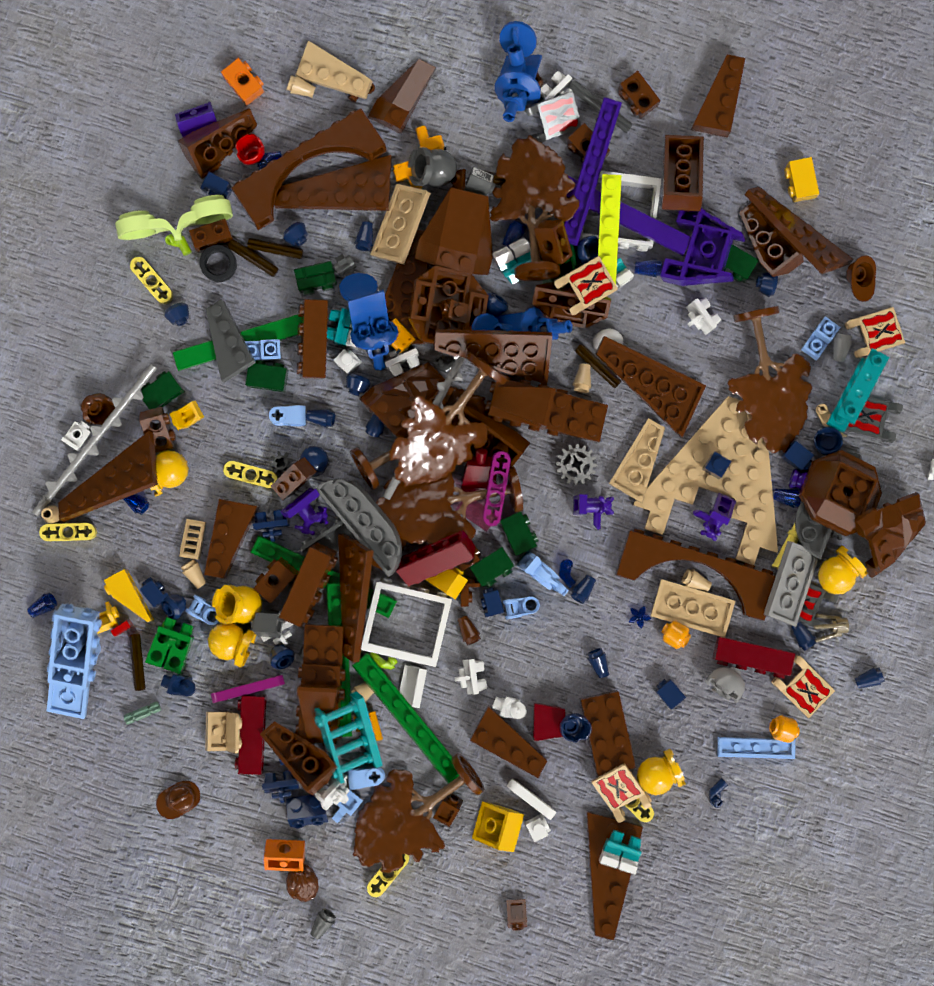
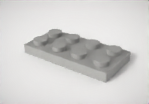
(791, 584)

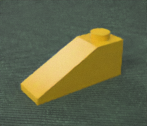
(125, 591)

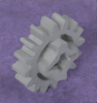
(568, 467)

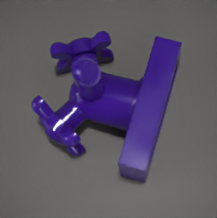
(584, 505)
(302, 506)
(720, 514)

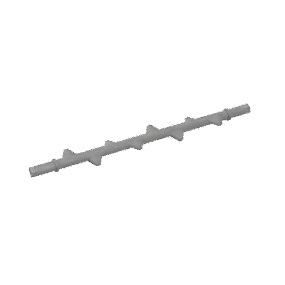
(443, 387)
(97, 431)

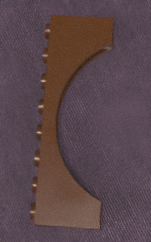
(350, 135)
(750, 585)

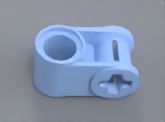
(292, 415)
(519, 607)
(201, 610)
(361, 777)

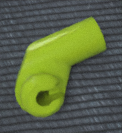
(182, 244)
(382, 663)

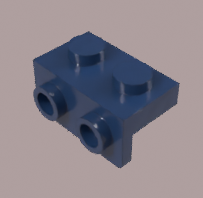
(305, 811)

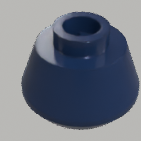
(296, 234)
(767, 284)
(496, 304)
(177, 314)
(357, 384)
(174, 606)
(281, 657)

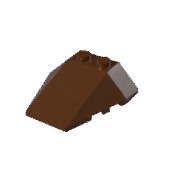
(459, 234)

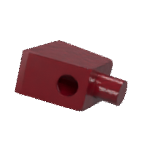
(477, 472)
(547, 721)

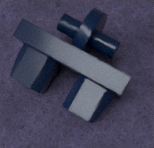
(261, 523)
(179, 685)
(281, 787)

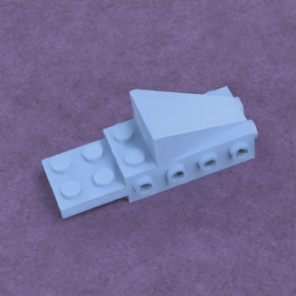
(72, 659)

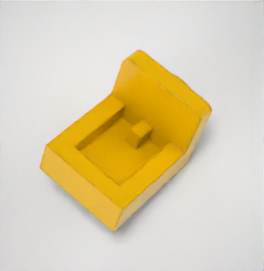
(186, 415)
(108, 618)

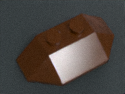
(557, 303)

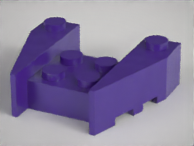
(705, 253)

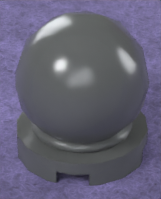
(431, 167)

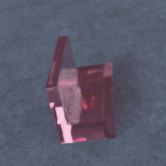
(474, 514)

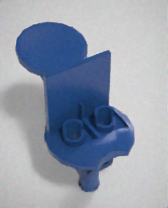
(517, 81)
(368, 317)
(530, 320)

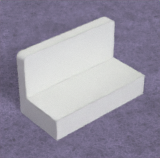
(413, 684)

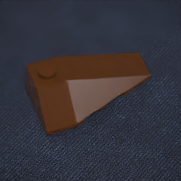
(771, 246)
(499, 437)

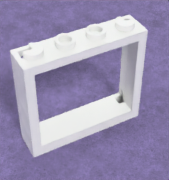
(640, 182)
(396, 653)

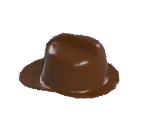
(862, 277)
(178, 799)

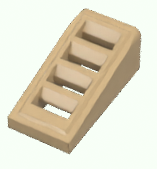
(199, 540)

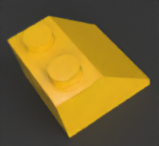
(498, 826)

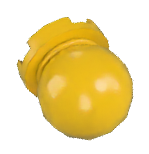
(171, 470)
(839, 573)
(236, 604)
(230, 642)
(659, 774)

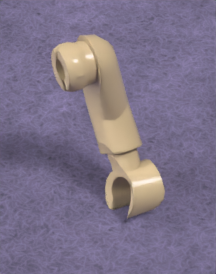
(824, 414)

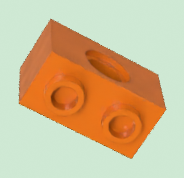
(234, 73)
(284, 855)

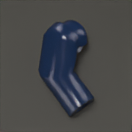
(715, 793)

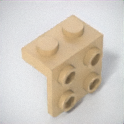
(223, 731)

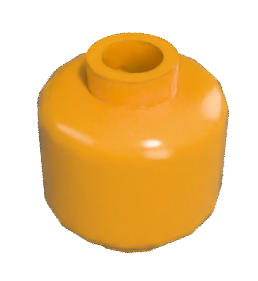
(676, 634)
(784, 729)

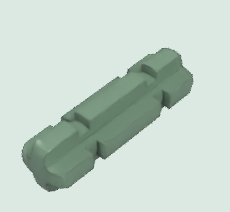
(142, 713)

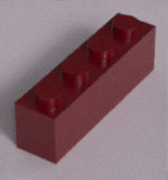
(436, 558)
(753, 656)
(253, 723)

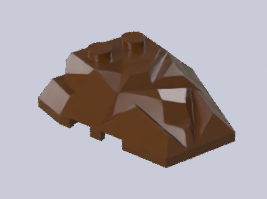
(393, 398)
(890, 530)

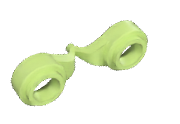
(143, 224)

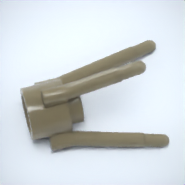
(838, 626)

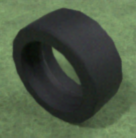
(218, 249)

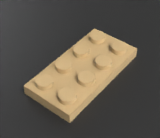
(400, 223)
(692, 608)

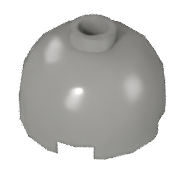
(727, 683)

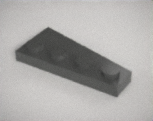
(229, 345)

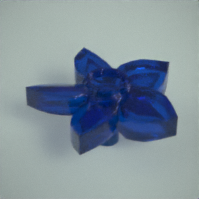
(639, 617)

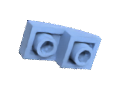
(820, 338)
(264, 349)

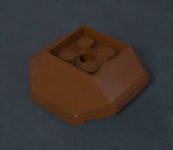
(432, 290)
(824, 493)

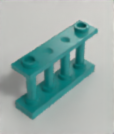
(857, 390)
(366, 739)

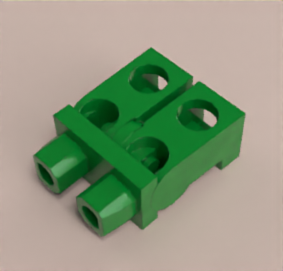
(171, 642)

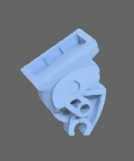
(541, 573)

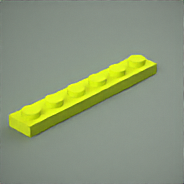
(609, 222)

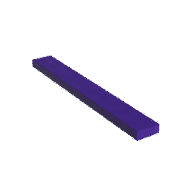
(592, 166)
(644, 225)

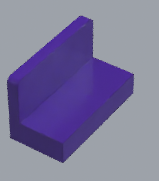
(195, 118)

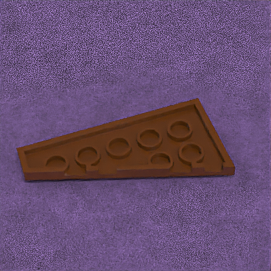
(351, 188)
(812, 245)
(401, 286)
(507, 351)
(660, 387)
(120, 478)
(355, 573)
(608, 883)

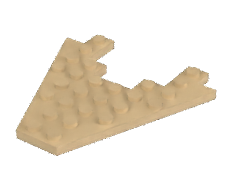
(745, 480)

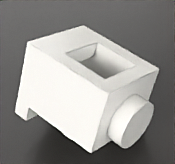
(347, 361)
(85, 435)
(538, 827)

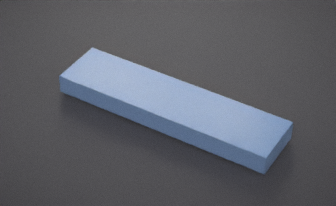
(755, 748)

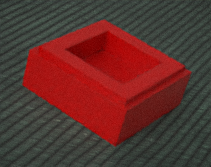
(122, 627)

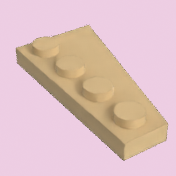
(328, 71)
(637, 466)

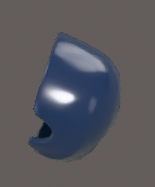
(587, 249)
(828, 440)
(317, 458)
(575, 727)

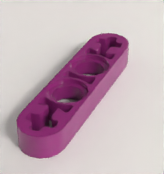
(496, 488)
(247, 688)

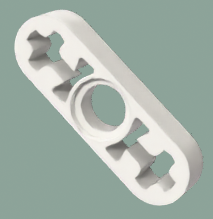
(531, 798)

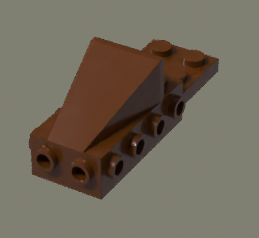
(546, 409)
(320, 680)

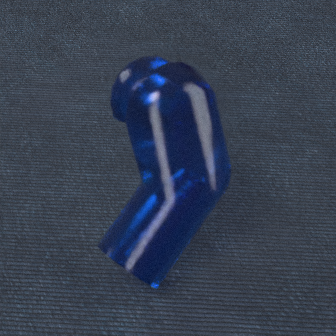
(267, 157)
(565, 571)

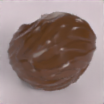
(97, 408)
(302, 884)

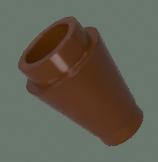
(468, 631)

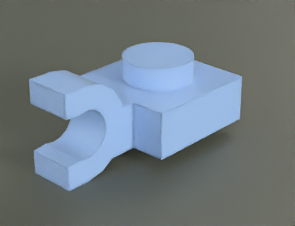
(349, 807)

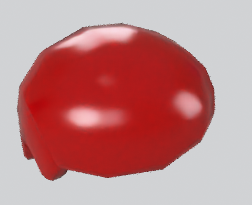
(250, 149)

